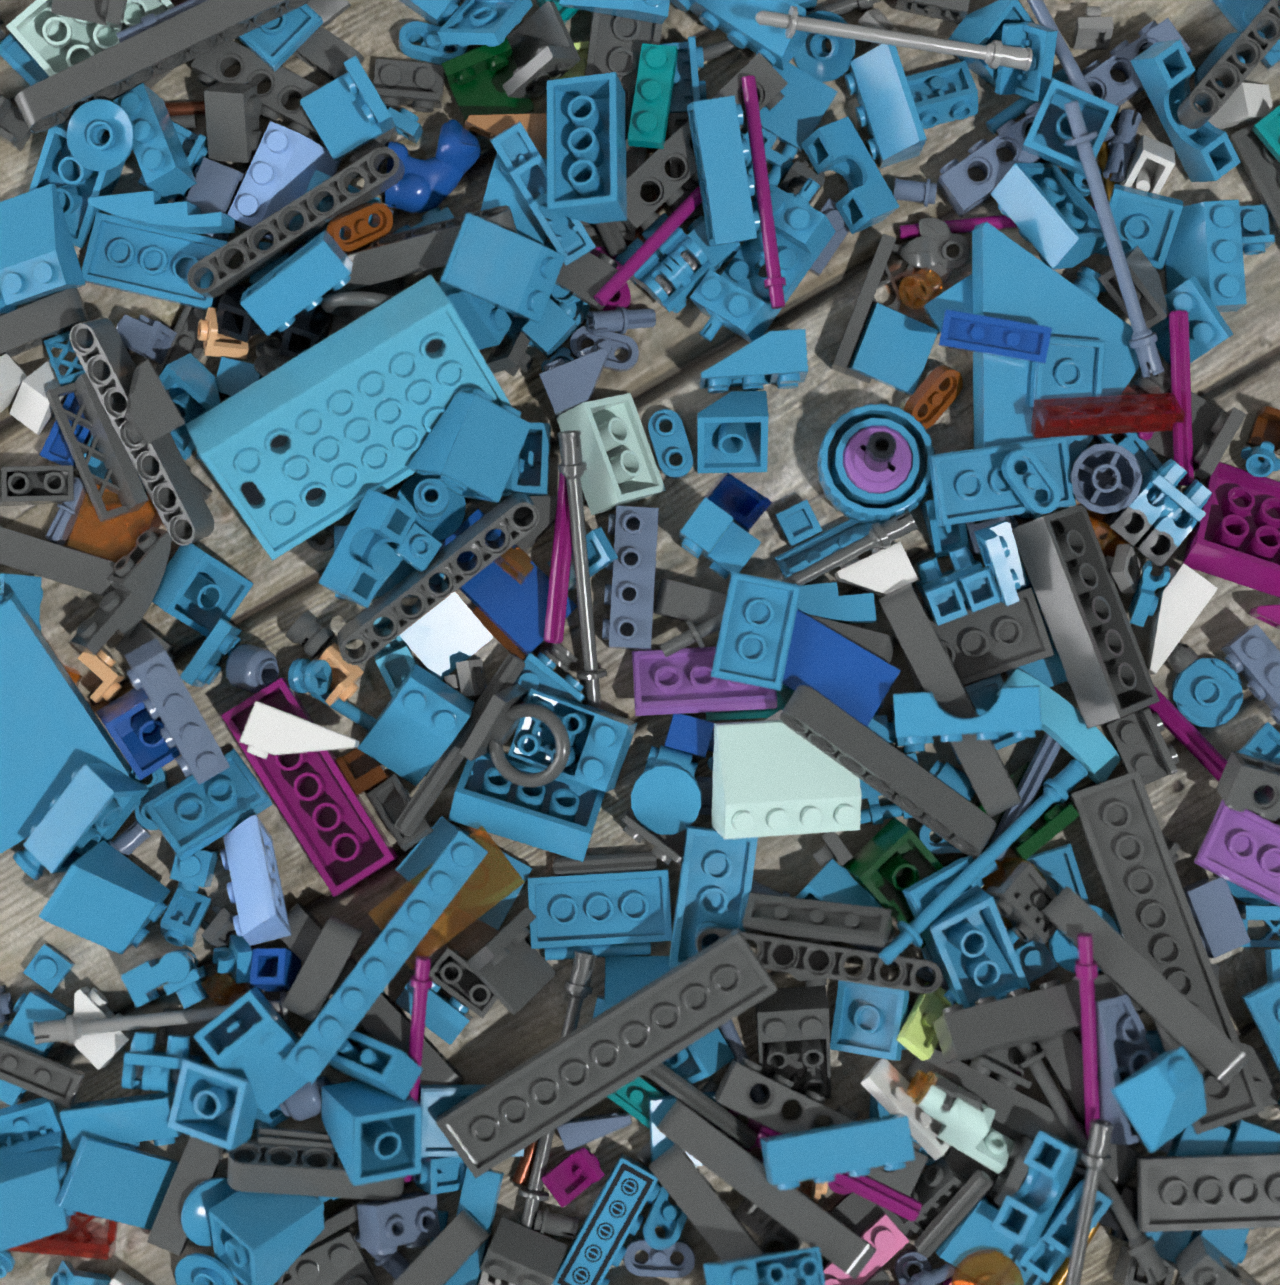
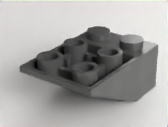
(795, 1038)

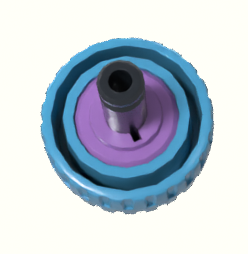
(875, 463)

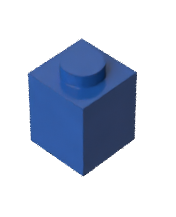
(690, 735)
(274, 969)

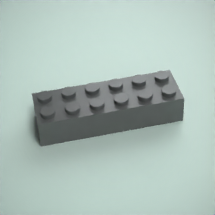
(1085, 615)

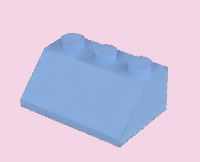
(278, 175)
(255, 883)

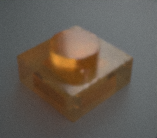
(516, 564)

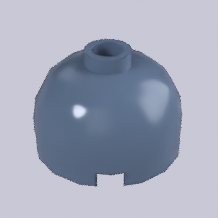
(1105, 478)

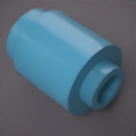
(431, 509)
(668, 755)
(953, 778)

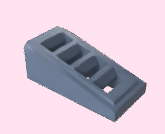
(588, 1128)

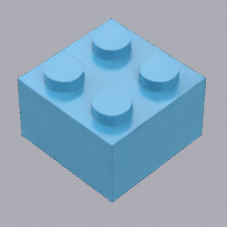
(1052, 126)

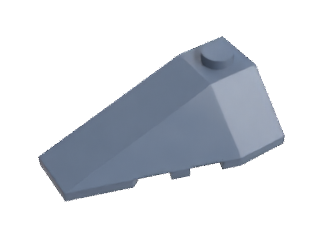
(1120, 1053)

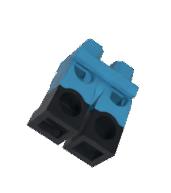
(1161, 513)

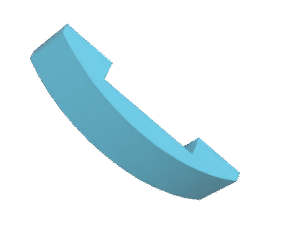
(1069, 729)

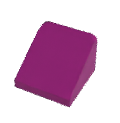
(1268, 614)

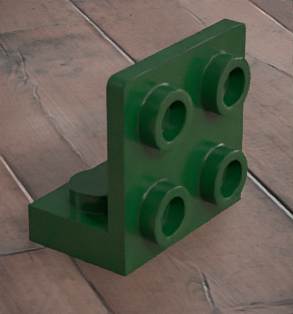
(479, 80)
(1044, 828)

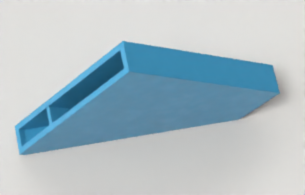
(1023, 289)
(43, 726)

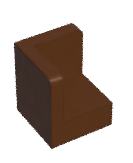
(1266, 428)
(361, 771)

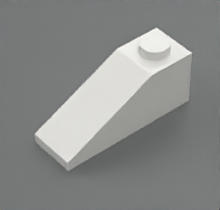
(1176, 611)
(283, 733)

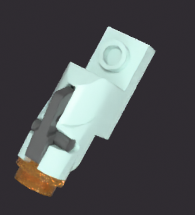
(963, 1119)

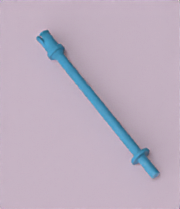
(1054, 791)

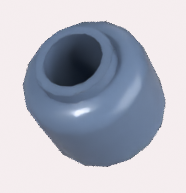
(251, 668)
(306, 1101)

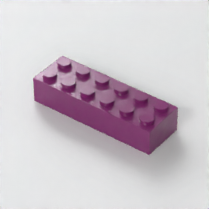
(316, 799)

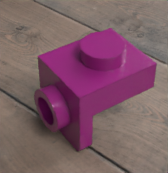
(572, 1176)

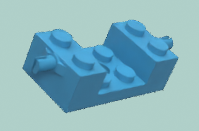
(739, 294)

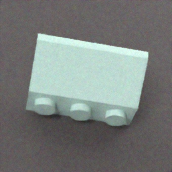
(615, 452)

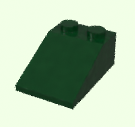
(891, 864)

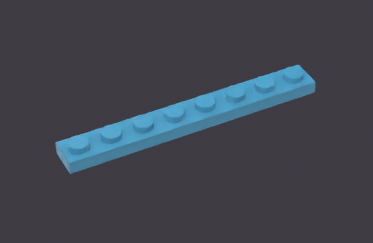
(385, 957)

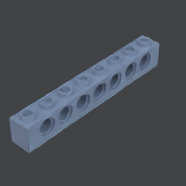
(966, 194)

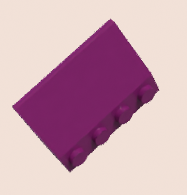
(1239, 531)

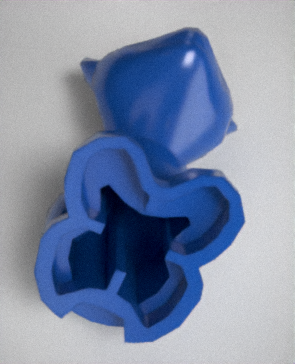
(433, 179)

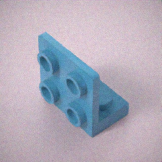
(347, 111)

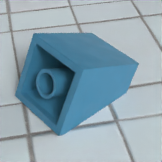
(473, 446)
(106, 900)
(372, 1131)
(29, 1195)
(264, 1233)

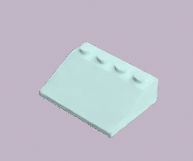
(64, 41)
(778, 784)

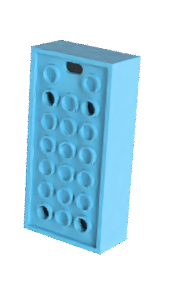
(341, 416)

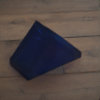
(740, 502)

